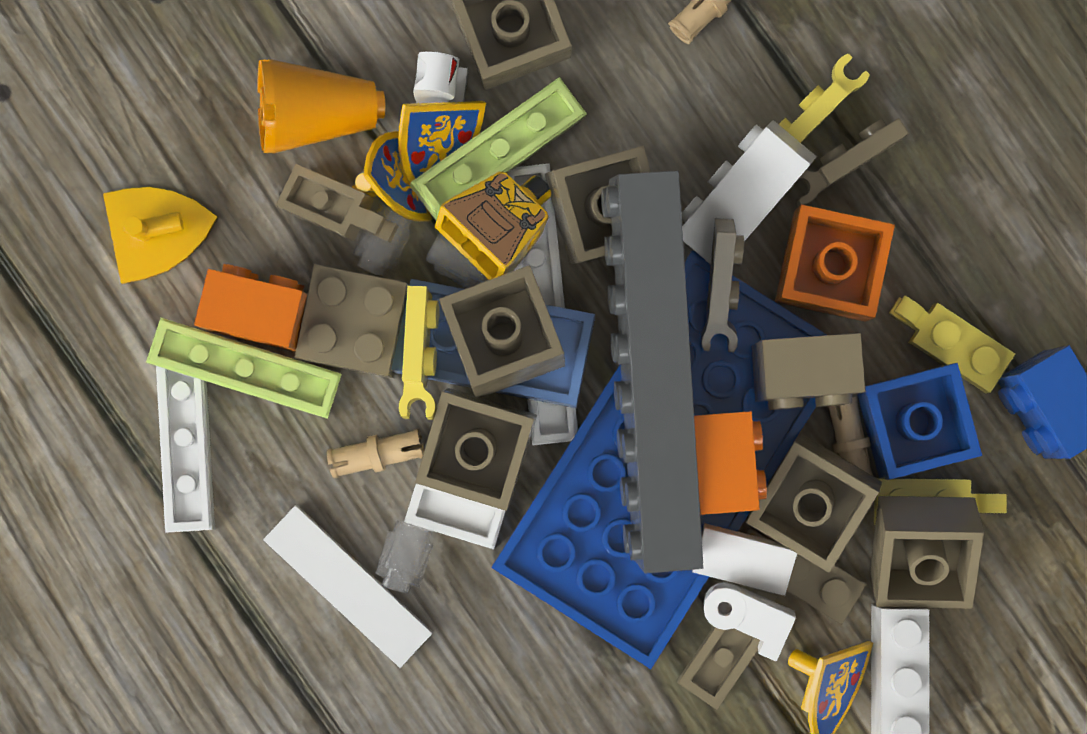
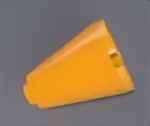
(312, 105)

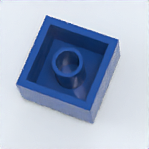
(1050, 402)
(919, 422)

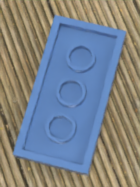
(555, 387)

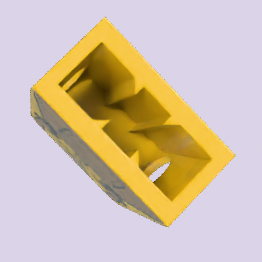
(496, 222)

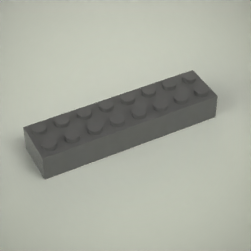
(654, 371)

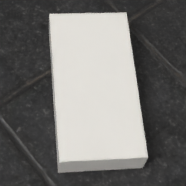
(454, 516)
(746, 559)

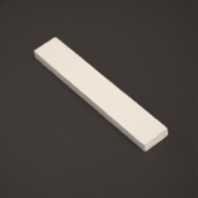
(553, 421)

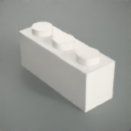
(748, 188)
(899, 670)

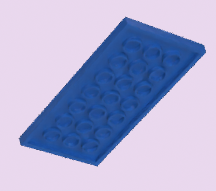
(572, 533)

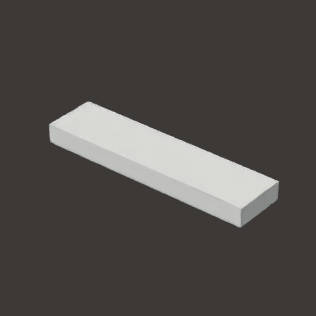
(185, 452)
(348, 586)

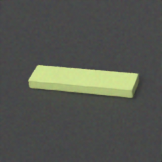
(501, 145)
(243, 368)

